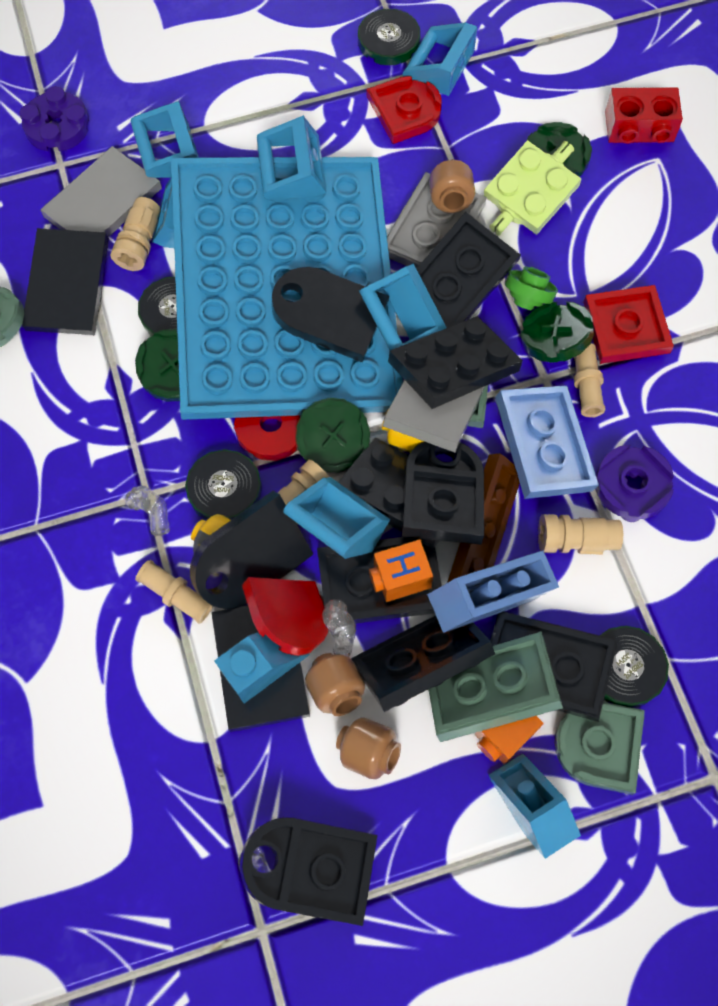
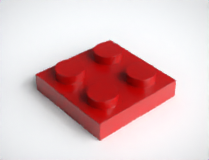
(628, 324)

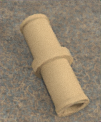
(589, 382)
(173, 591)

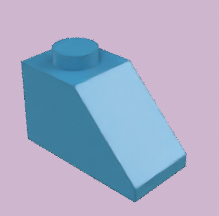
(255, 665)
(535, 805)

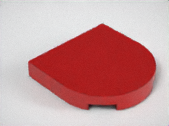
(405, 107)
(287, 613)

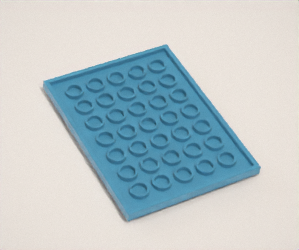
(229, 258)

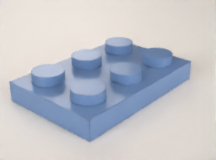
(546, 441)

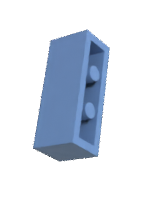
(492, 590)

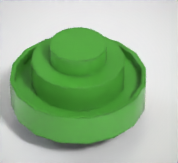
(530, 287)

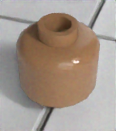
(452, 186)
(335, 684)
(368, 748)

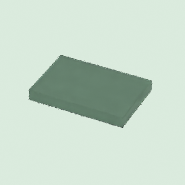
(497, 691)

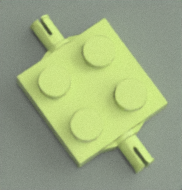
(531, 187)

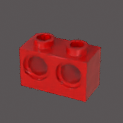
(643, 115)

